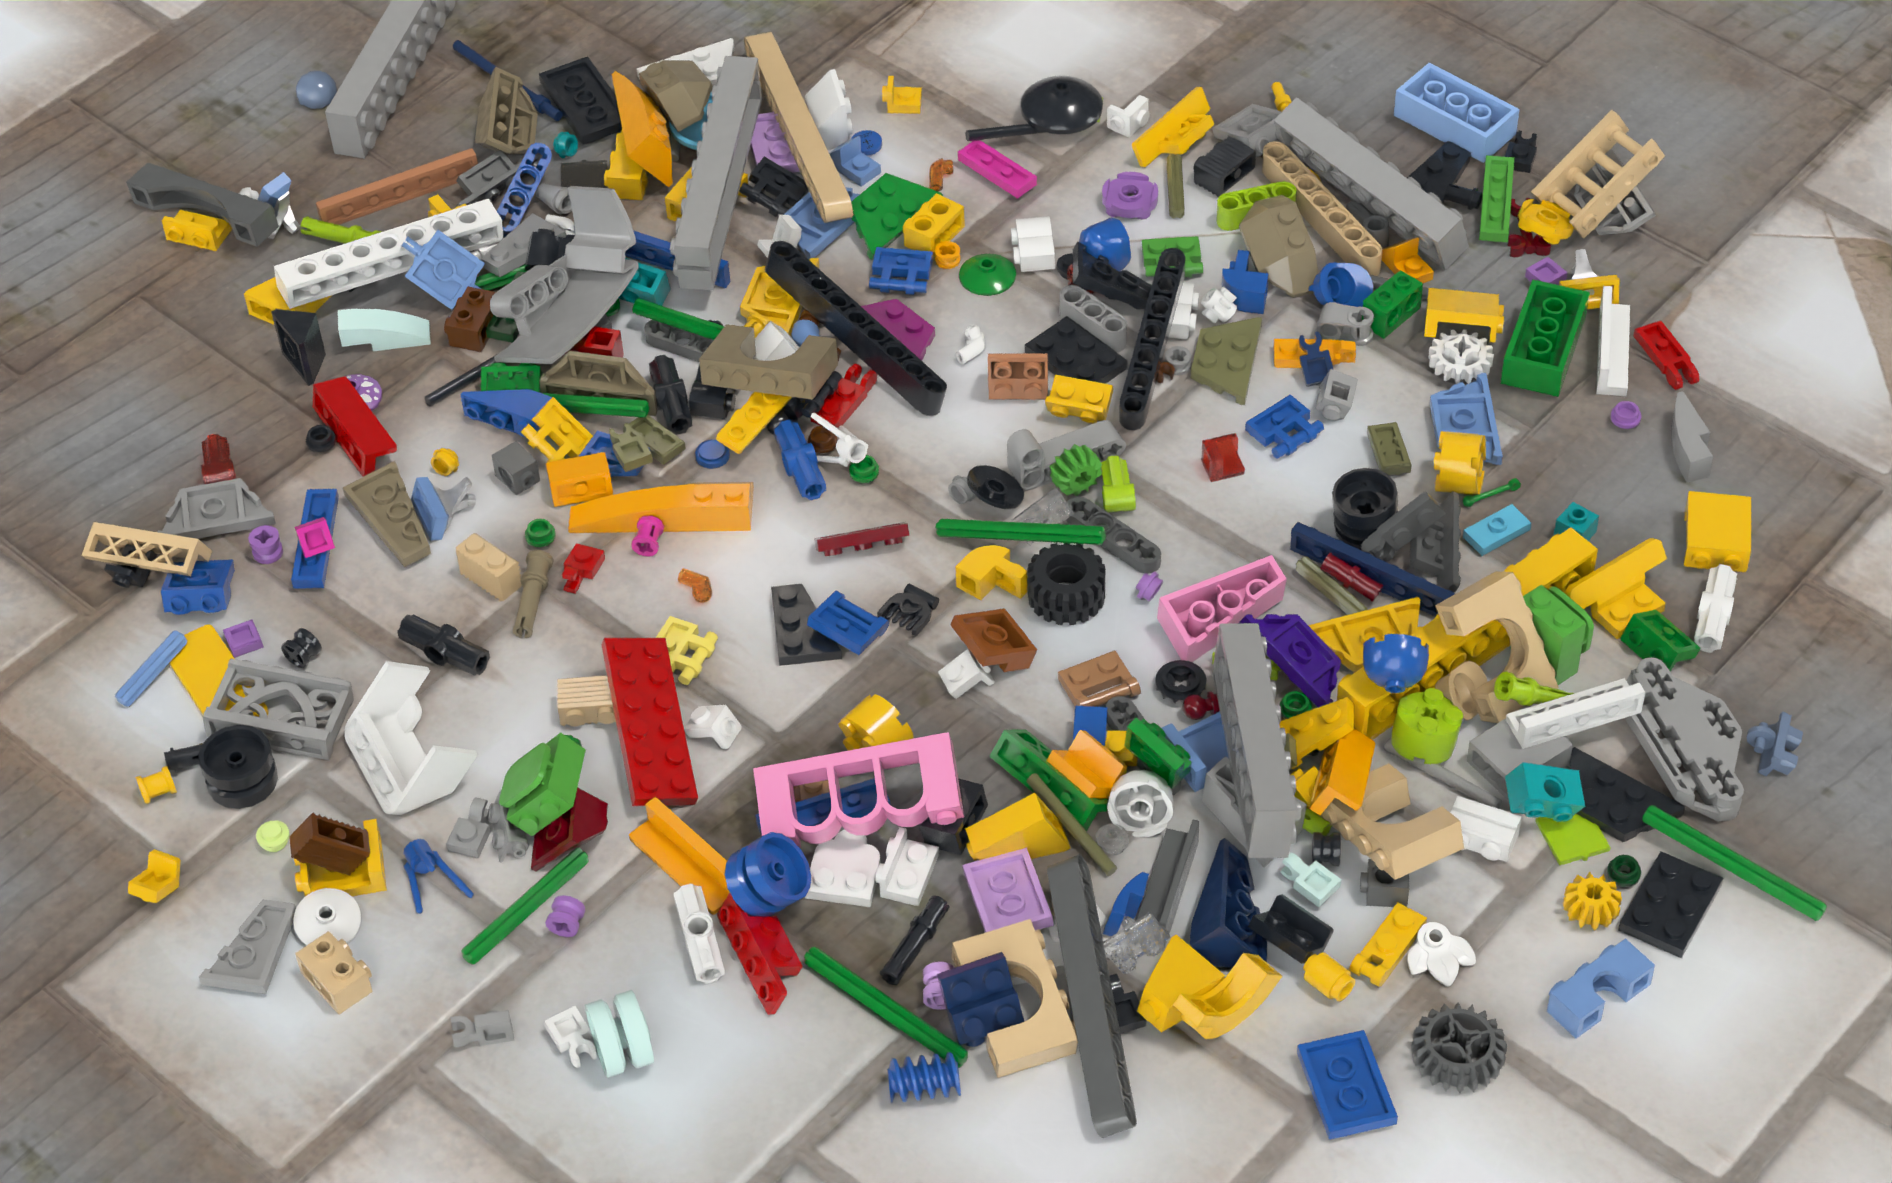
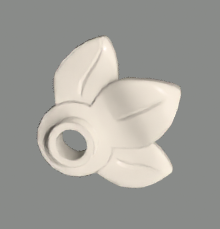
(1439, 957)

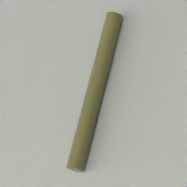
(1072, 824)

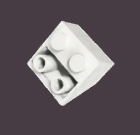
(830, 110)

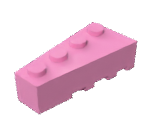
(1194, 613)

